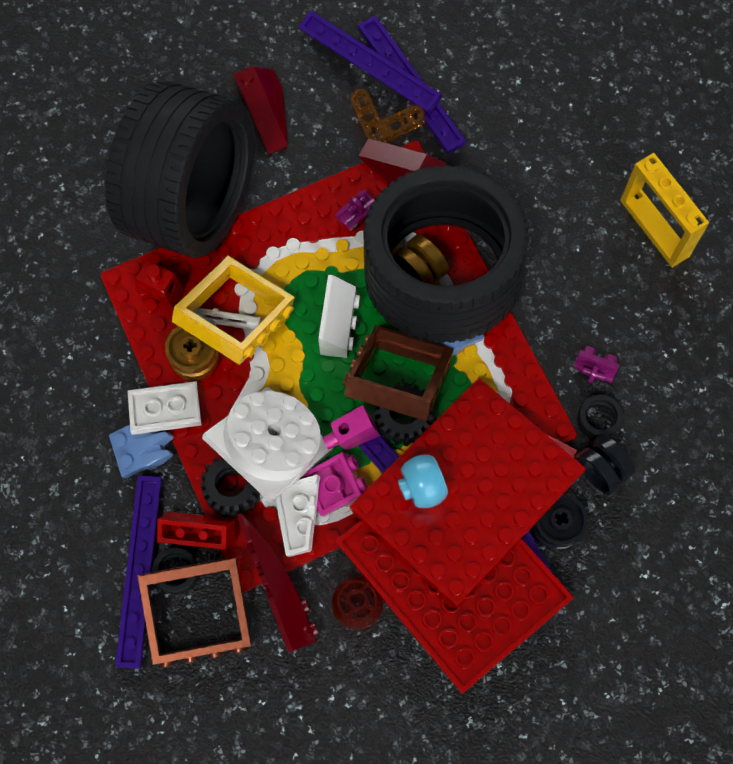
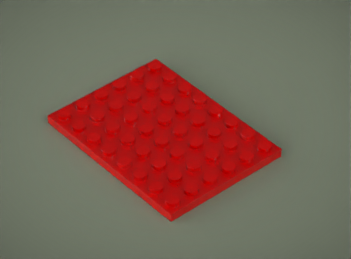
(498, 484)
(484, 627)

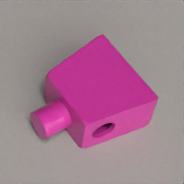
(359, 426)

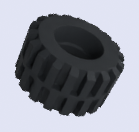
(401, 432)
(222, 504)

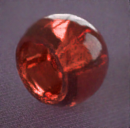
(359, 587)

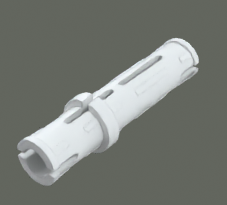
(252, 322)

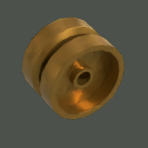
(422, 260)
(189, 355)

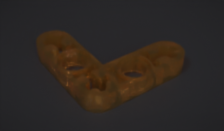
(383, 126)

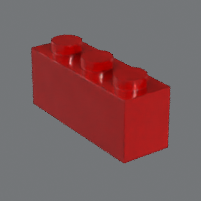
(196, 530)

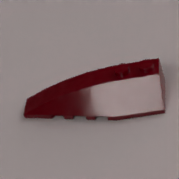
(283, 598)

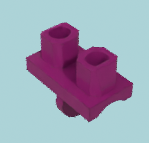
(355, 210)
(595, 366)

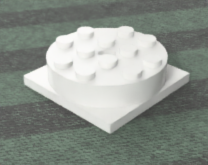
(269, 440)

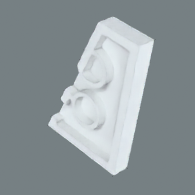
(297, 515)

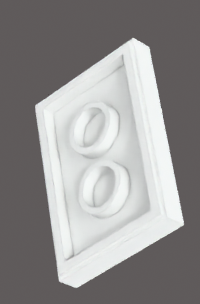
(164, 408)

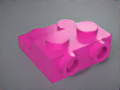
(338, 483)

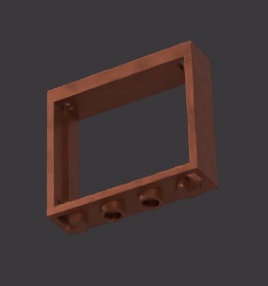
(391, 398)
(212, 650)

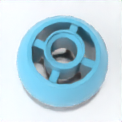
(423, 481)

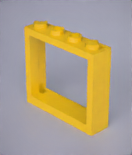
(674, 199)
(211, 335)

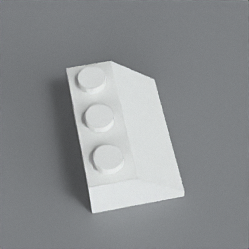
(338, 318)

